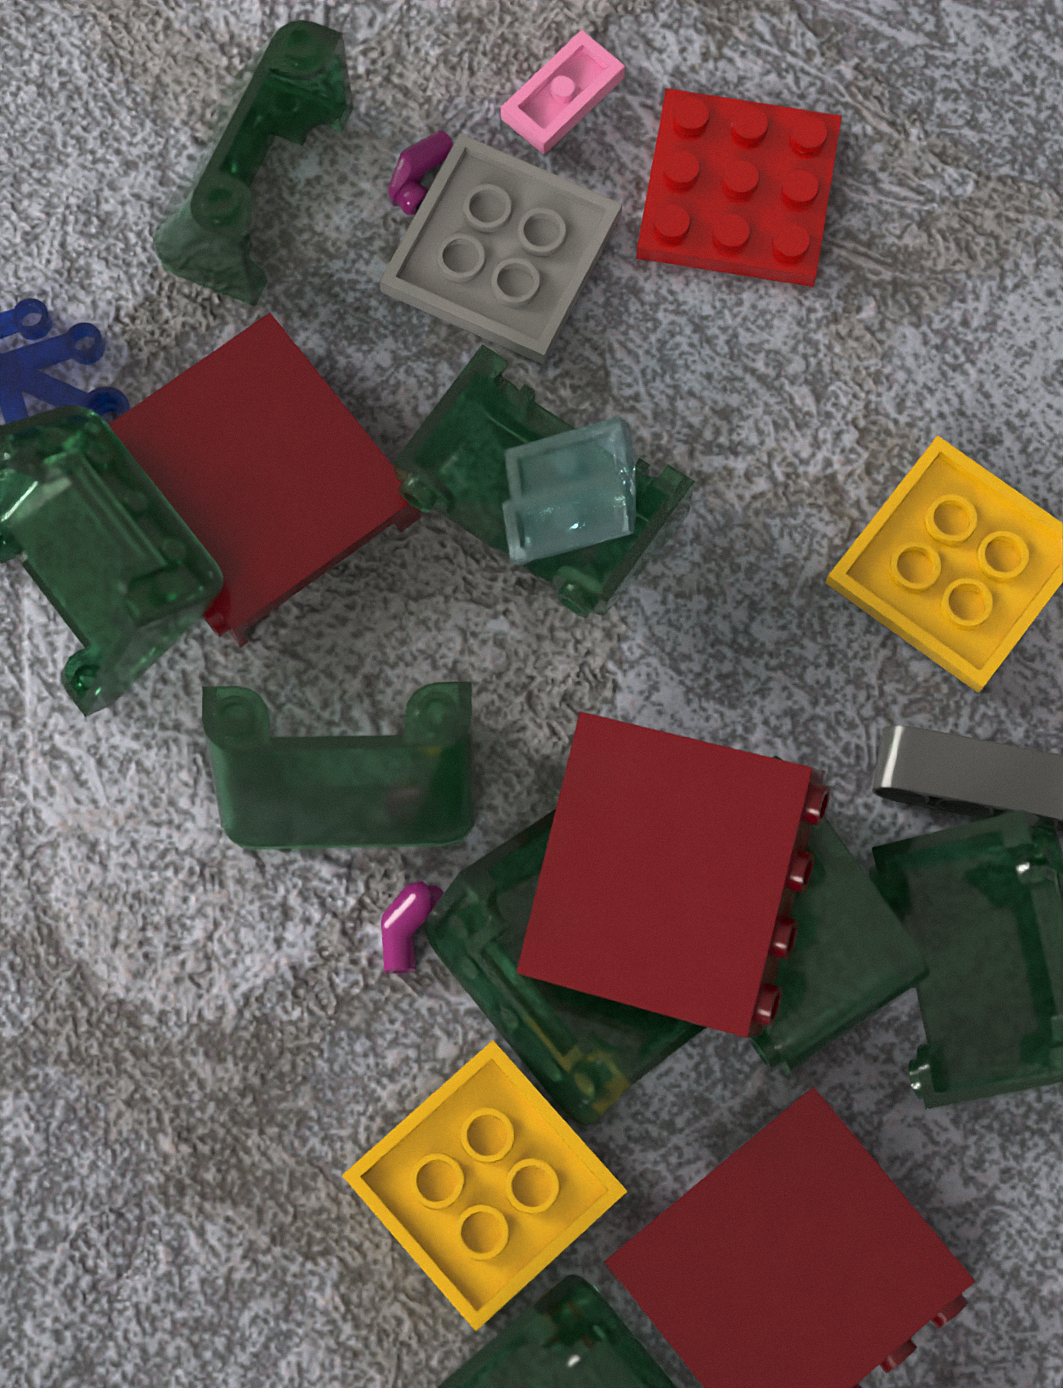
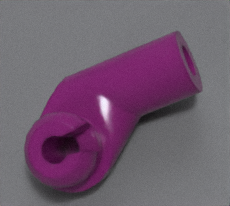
(413, 163)
(402, 921)

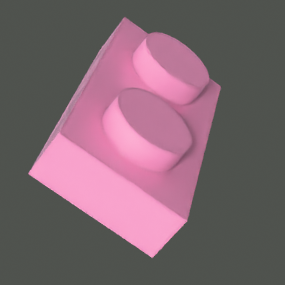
(562, 92)

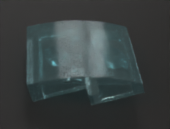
(570, 491)

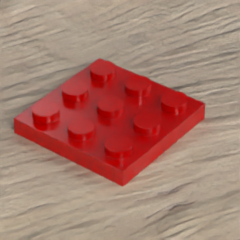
(739, 187)

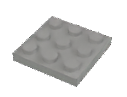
(501, 248)

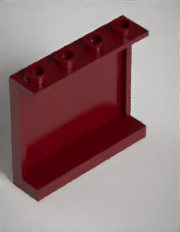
(263, 471)
(673, 875)
(792, 1263)

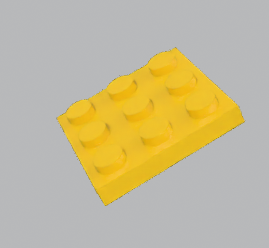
(955, 564)
(484, 1185)

